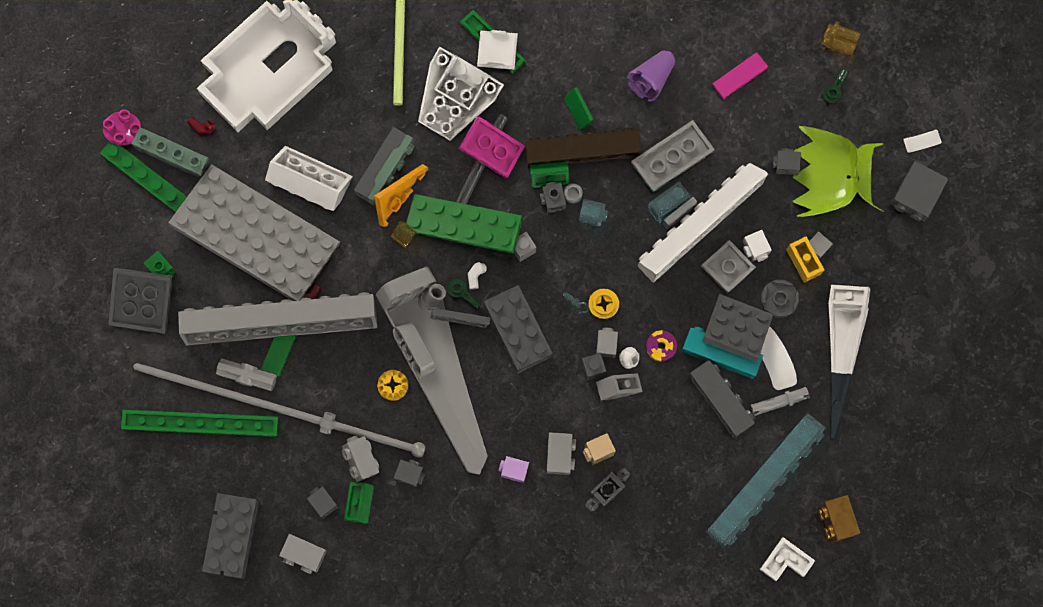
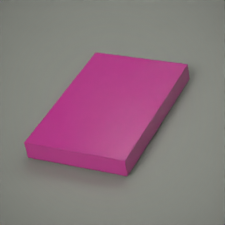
(492, 147)

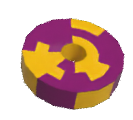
(661, 354)

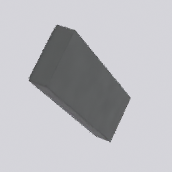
(458, 317)

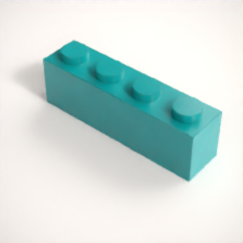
(697, 348)

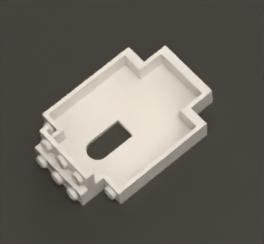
(245, 86)

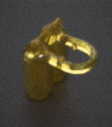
(841, 39)

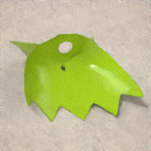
(826, 177)

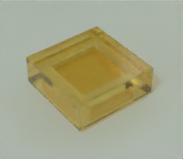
(403, 234)

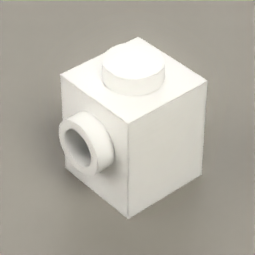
(756, 246)

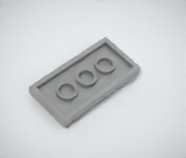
(672, 156)

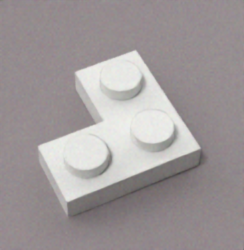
(786, 555)

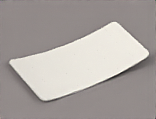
(922, 141)

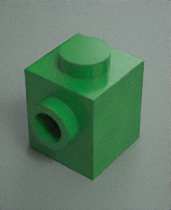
(159, 265)

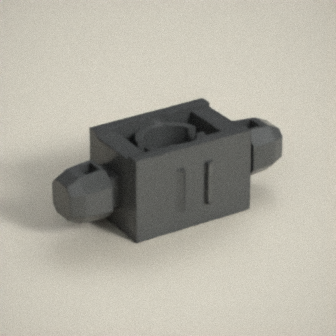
(622, 475)

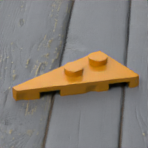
(396, 194)

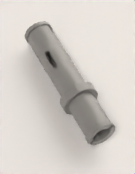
(788, 398)

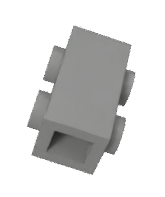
(360, 458)

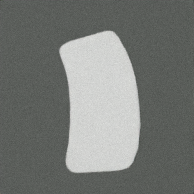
(778, 362)

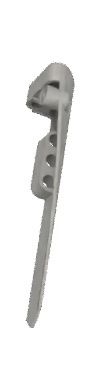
(434, 359)

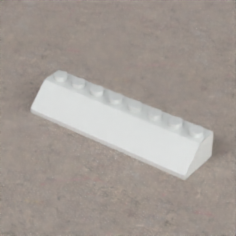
(702, 221)

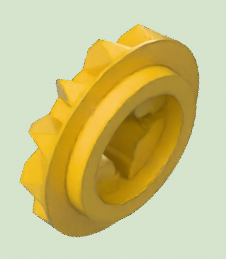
(608, 296)
(399, 391)

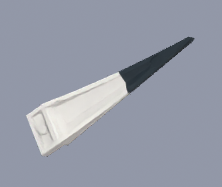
(847, 320)

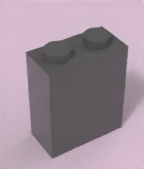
(919, 191)

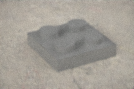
(728, 266)

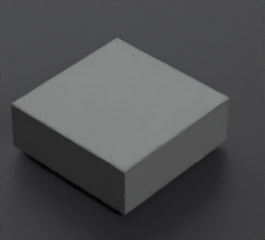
(820, 244)

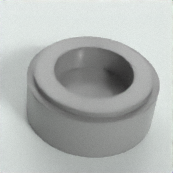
(573, 193)

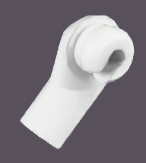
(475, 271)

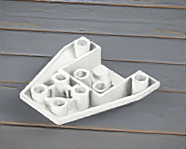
(455, 94)

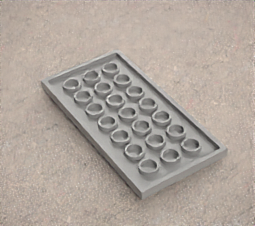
(254, 233)

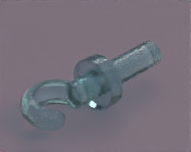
(575, 301)

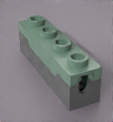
(170, 153)
(384, 165)

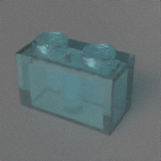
(668, 202)

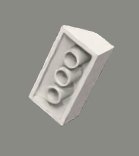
(308, 178)

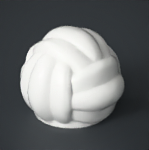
(629, 357)

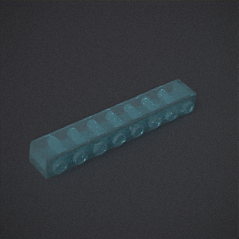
(765, 480)

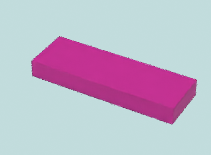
(739, 76)

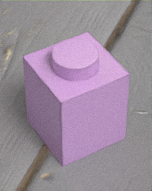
(513, 469)

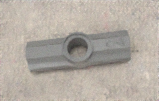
(246, 374)

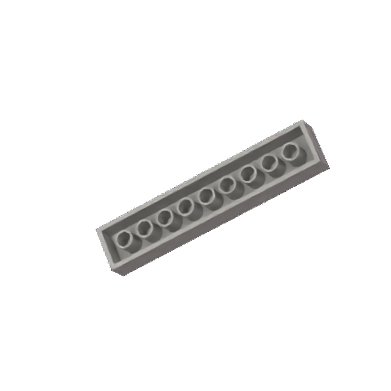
(277, 319)

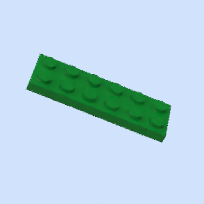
(464, 223)

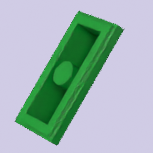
(578, 109)
(549, 172)
(359, 502)

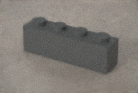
(721, 398)

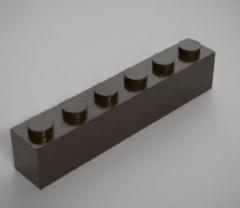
(584, 147)

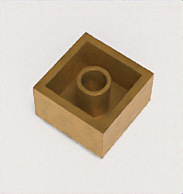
(838, 519)

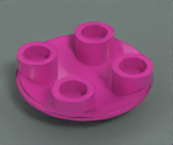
(121, 127)

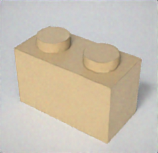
(599, 449)

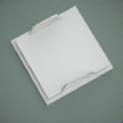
(497, 49)

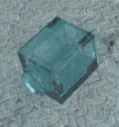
(593, 212)

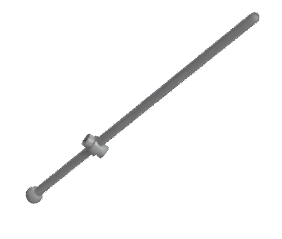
(327, 422)

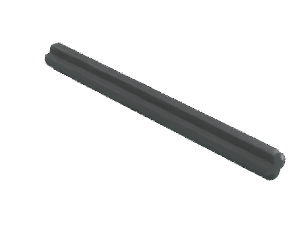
(477, 168)

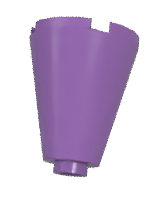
(651, 75)

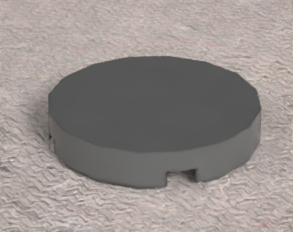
(780, 298)

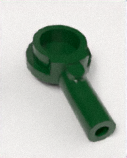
(832, 92)
(458, 289)

